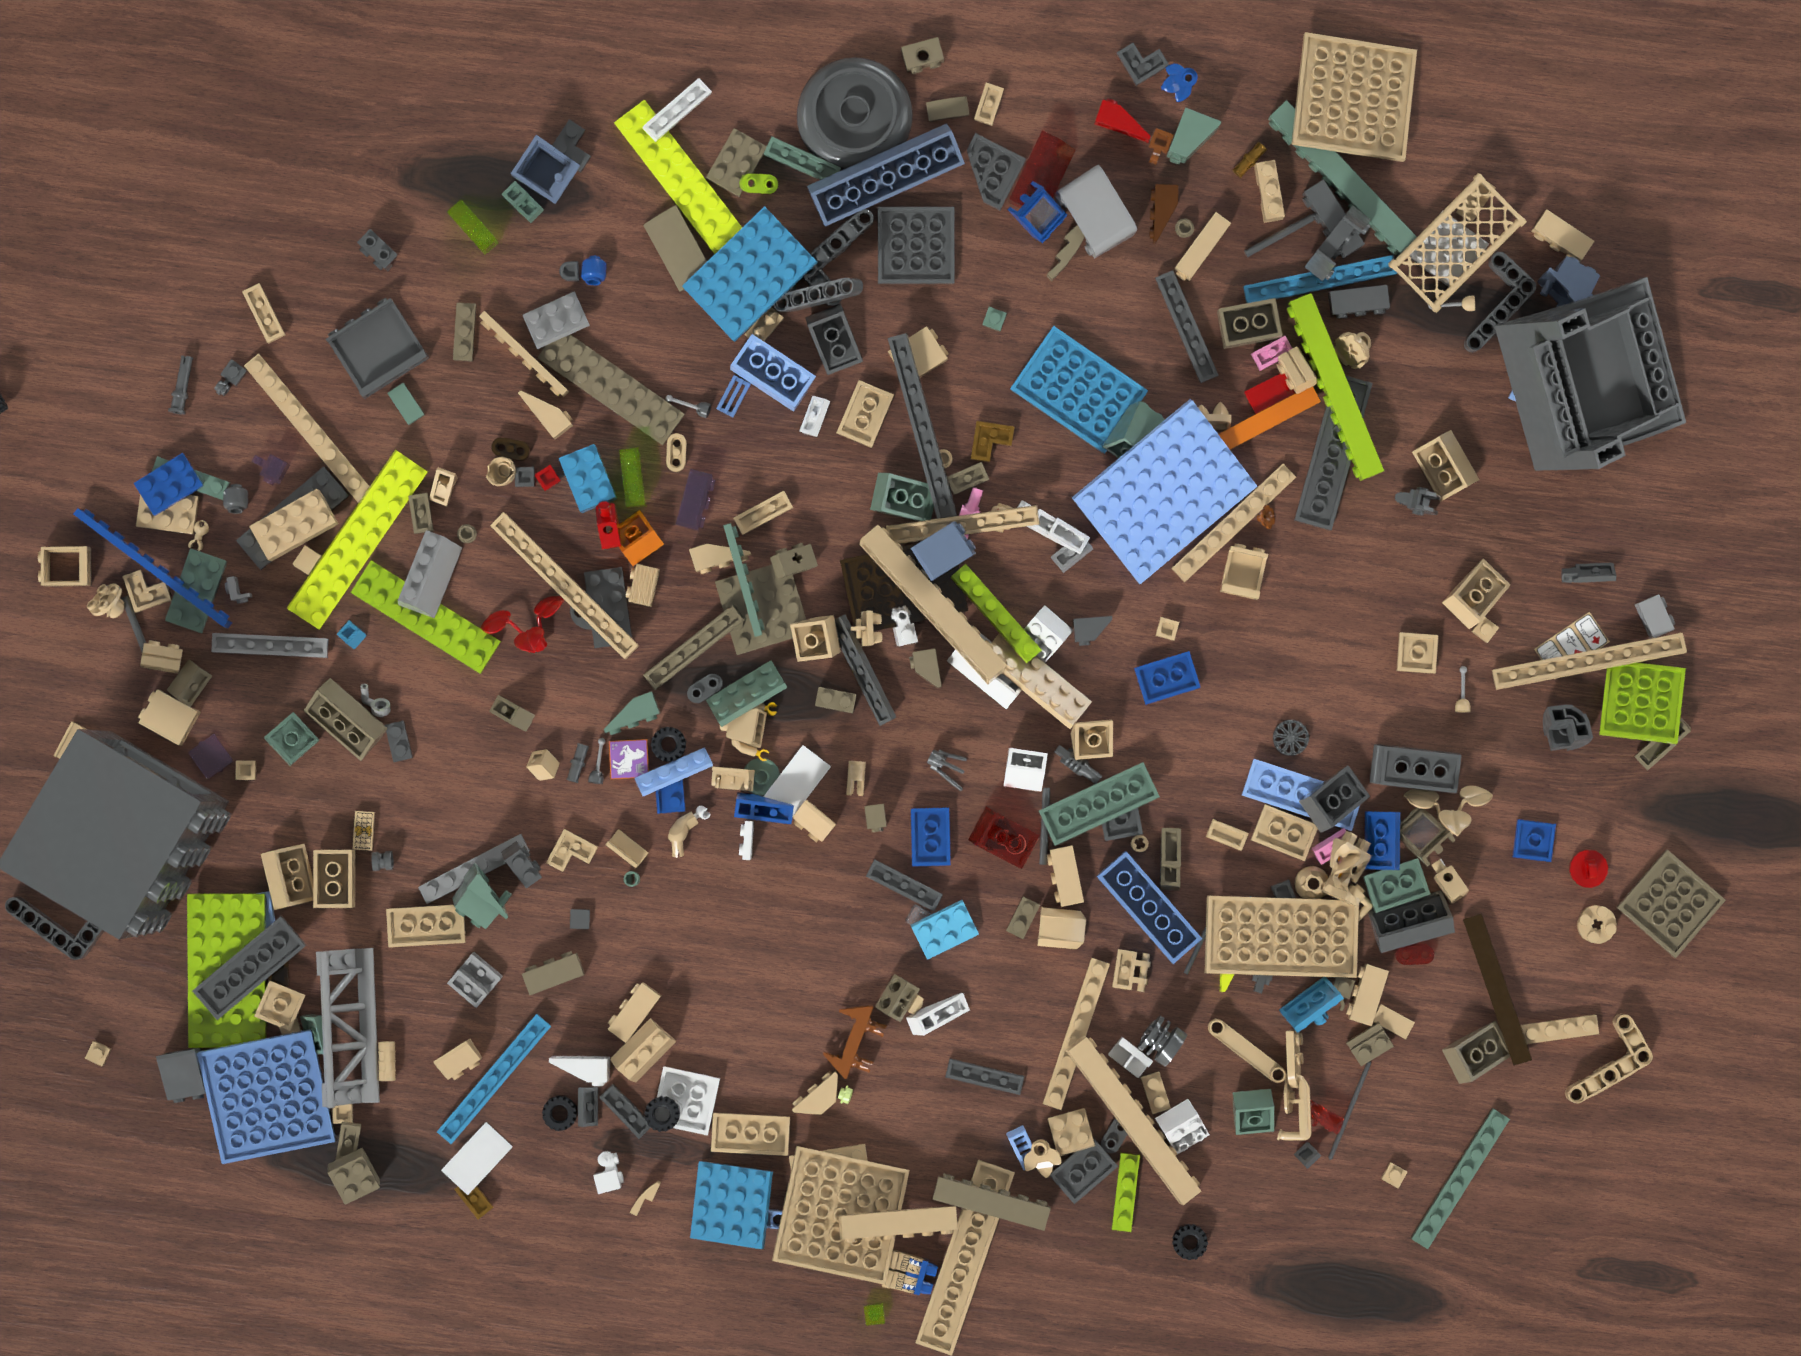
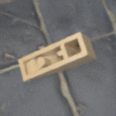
(550, 416)

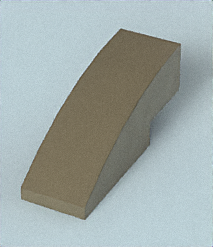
(1654, 751)
(1170, 858)

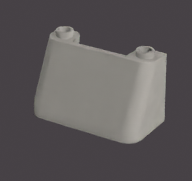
(1097, 211)

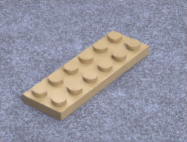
(1042, 684)

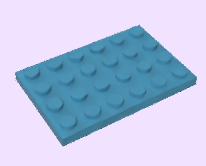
(749, 274)
(1077, 388)

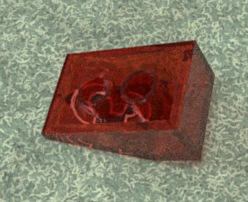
(1003, 838)

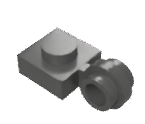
(232, 373)

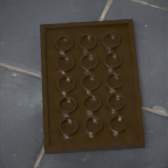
(874, 590)

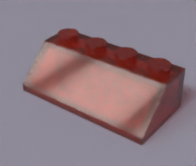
(1045, 167)

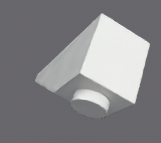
(937, 1014)

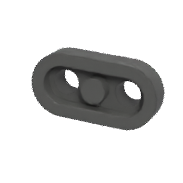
(705, 689)
(1113, 1134)

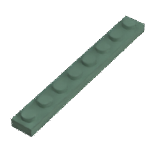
(1460, 1178)

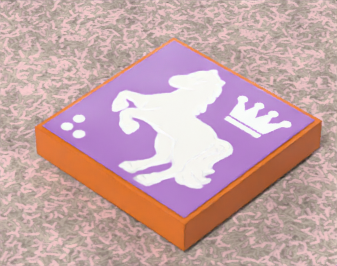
(628, 758)

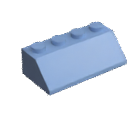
(772, 372)

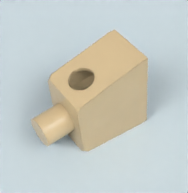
(1455, 888)

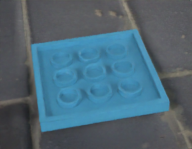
(731, 1204)

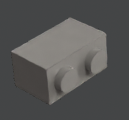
(1655, 617)

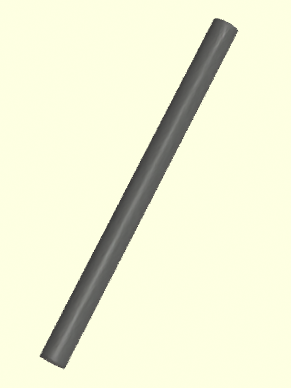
(1195, 952)

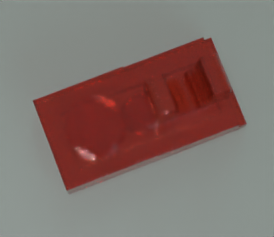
(1325, 1117)

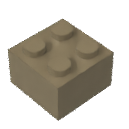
(353, 1176)

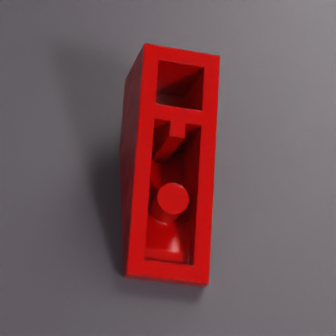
(1119, 120)

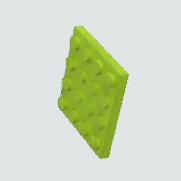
(1643, 702)

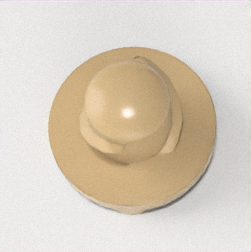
(107, 601)

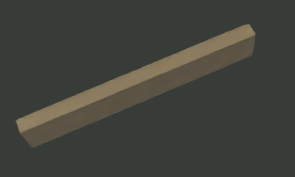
(694, 647)

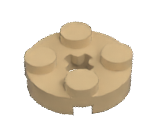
(1595, 935)

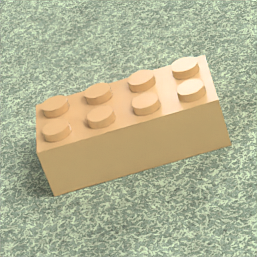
(294, 525)

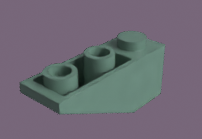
(636, 710)

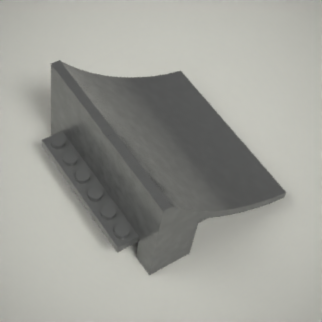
(1591, 377)

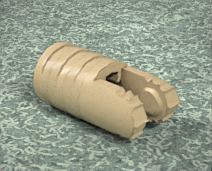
(856, 772)

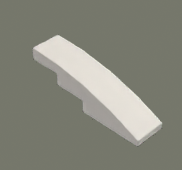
(1059, 531)

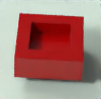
(547, 478)

